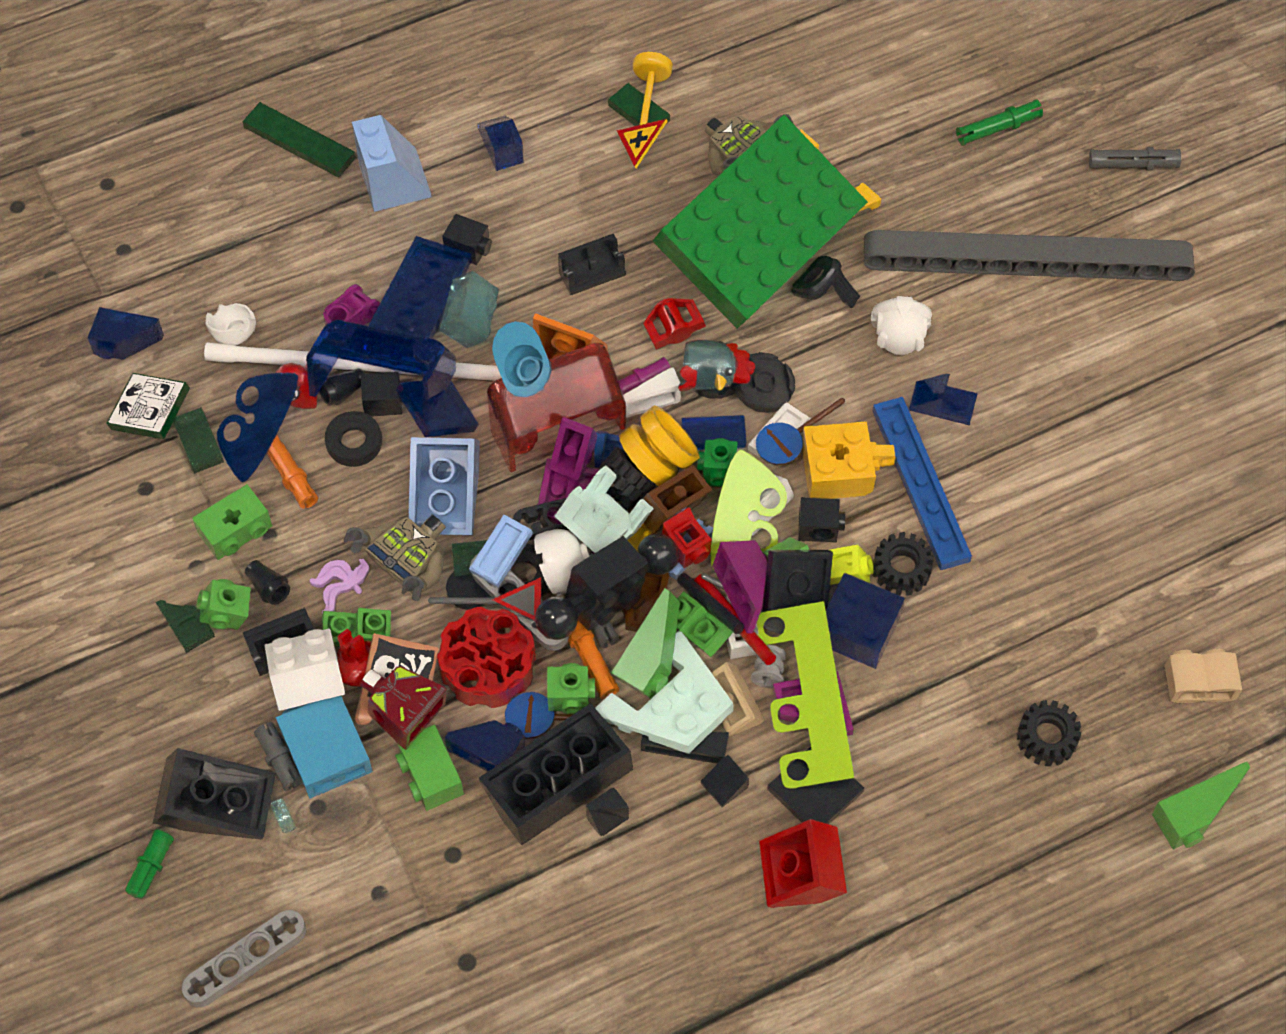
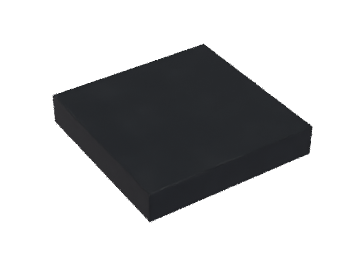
(797, 578)
(818, 801)

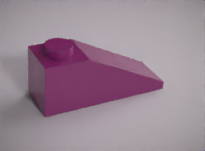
(743, 575)

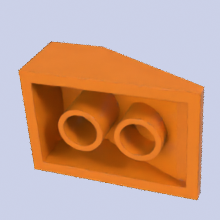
(561, 338)

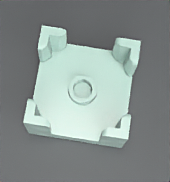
(597, 516)

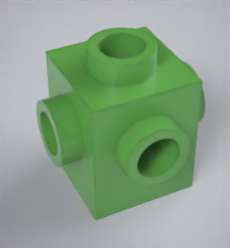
(224, 604)
(569, 688)

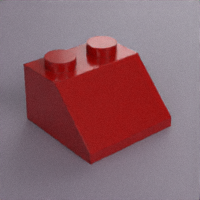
(802, 865)

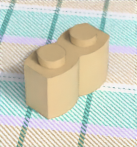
(1203, 676)

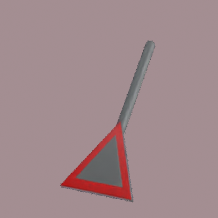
(521, 600)

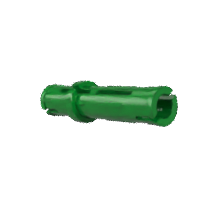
(1011, 118)

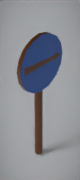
(782, 442)
(531, 714)

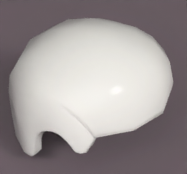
(231, 324)

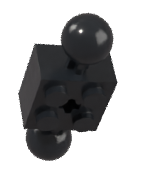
(605, 584)

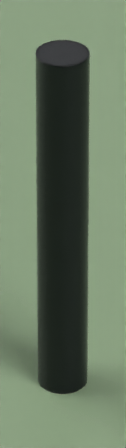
(710, 603)

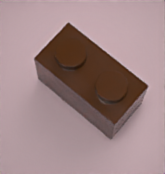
(674, 496)

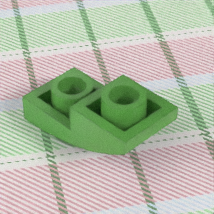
(362, 623)
(700, 625)

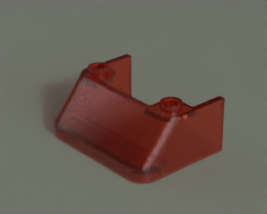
(577, 386)

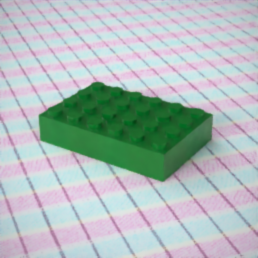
(759, 221)

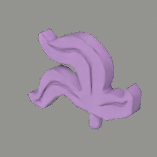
(349, 580)

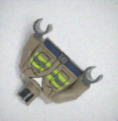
(733, 139)
(404, 551)

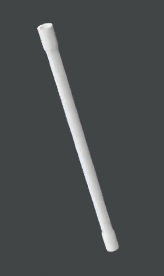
(231, 353)

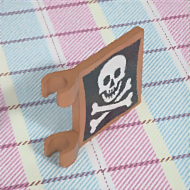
(386, 655)

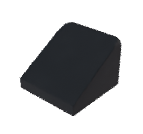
(725, 781)

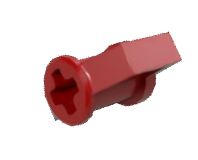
(674, 333)

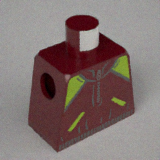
(403, 702)

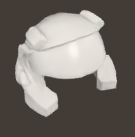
(901, 324)

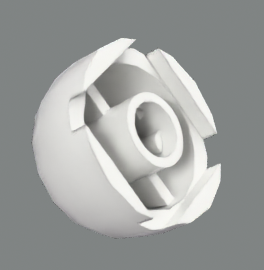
(560, 553)

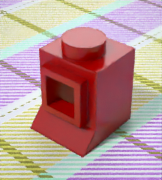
(698, 548)

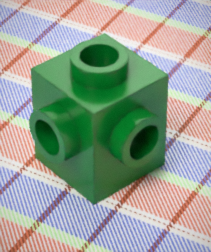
(716, 460)

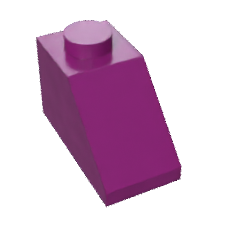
(573, 449)

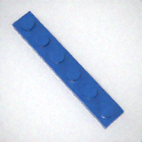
(922, 484)

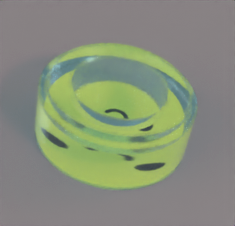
(282, 816)

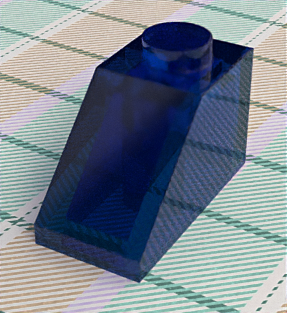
(502, 142)
(122, 333)
(485, 743)

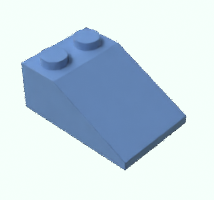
(444, 482)

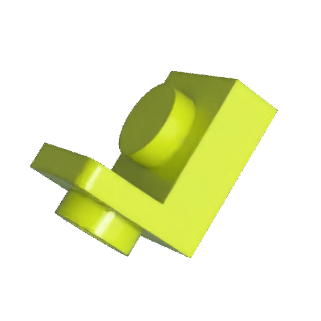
(851, 561)

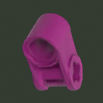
(351, 307)

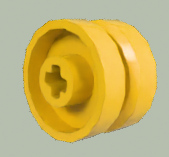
(659, 445)

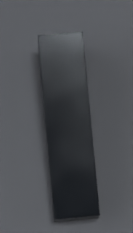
(710, 750)

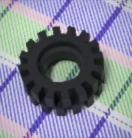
(629, 477)
(903, 547)
(1045, 751)

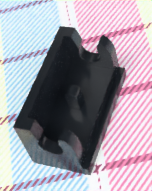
(591, 264)
(287, 626)

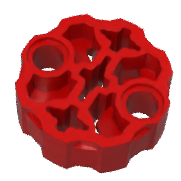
(464, 662)

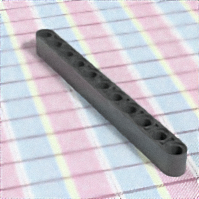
(1029, 255)

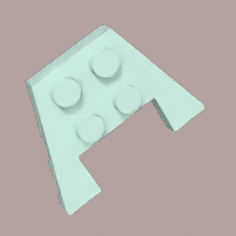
(681, 711)

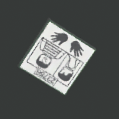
(148, 405)

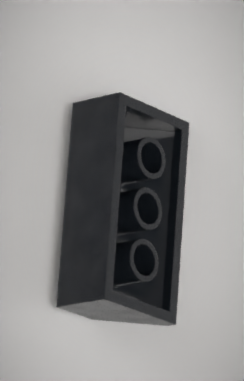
(556, 773)

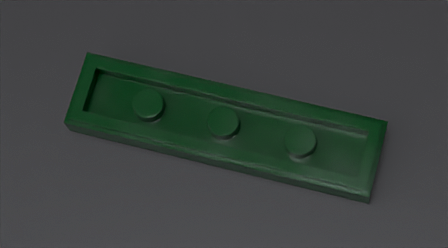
(299, 139)

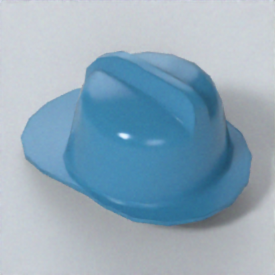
(521, 359)

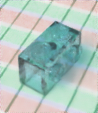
(469, 309)

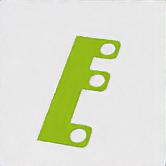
(820, 699)

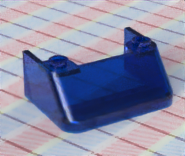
(384, 350)

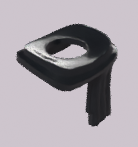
(832, 275)

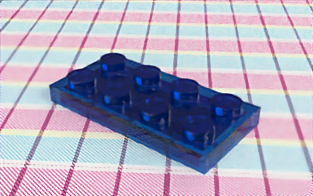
(421, 289)

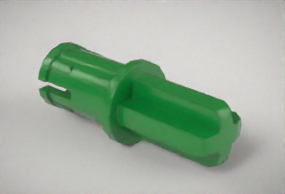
(149, 864)

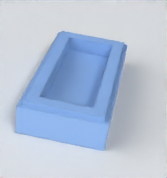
(501, 551)

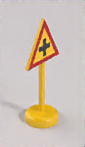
(638, 139)

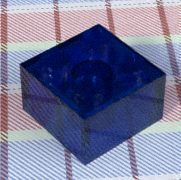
(862, 619)

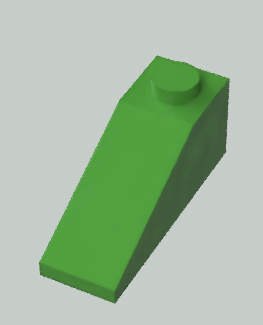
(650, 653)
(1190, 812)

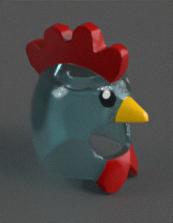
(714, 366)

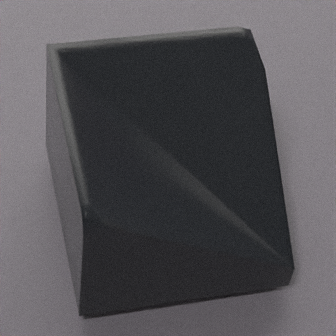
(607, 811)

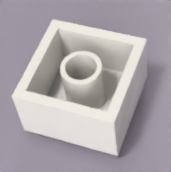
(304, 669)

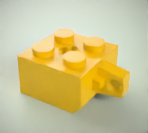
(842, 460)

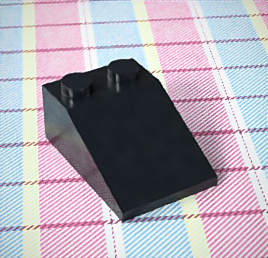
(213, 796)

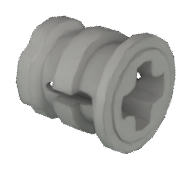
(767, 675)

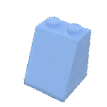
(388, 164)

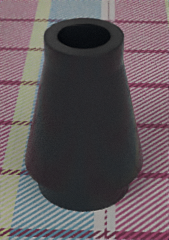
(340, 386)
(269, 584)

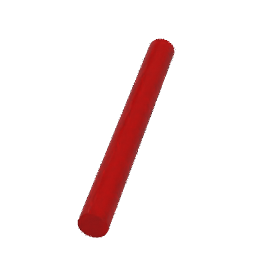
(751, 639)

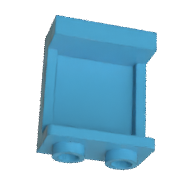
(324, 745)

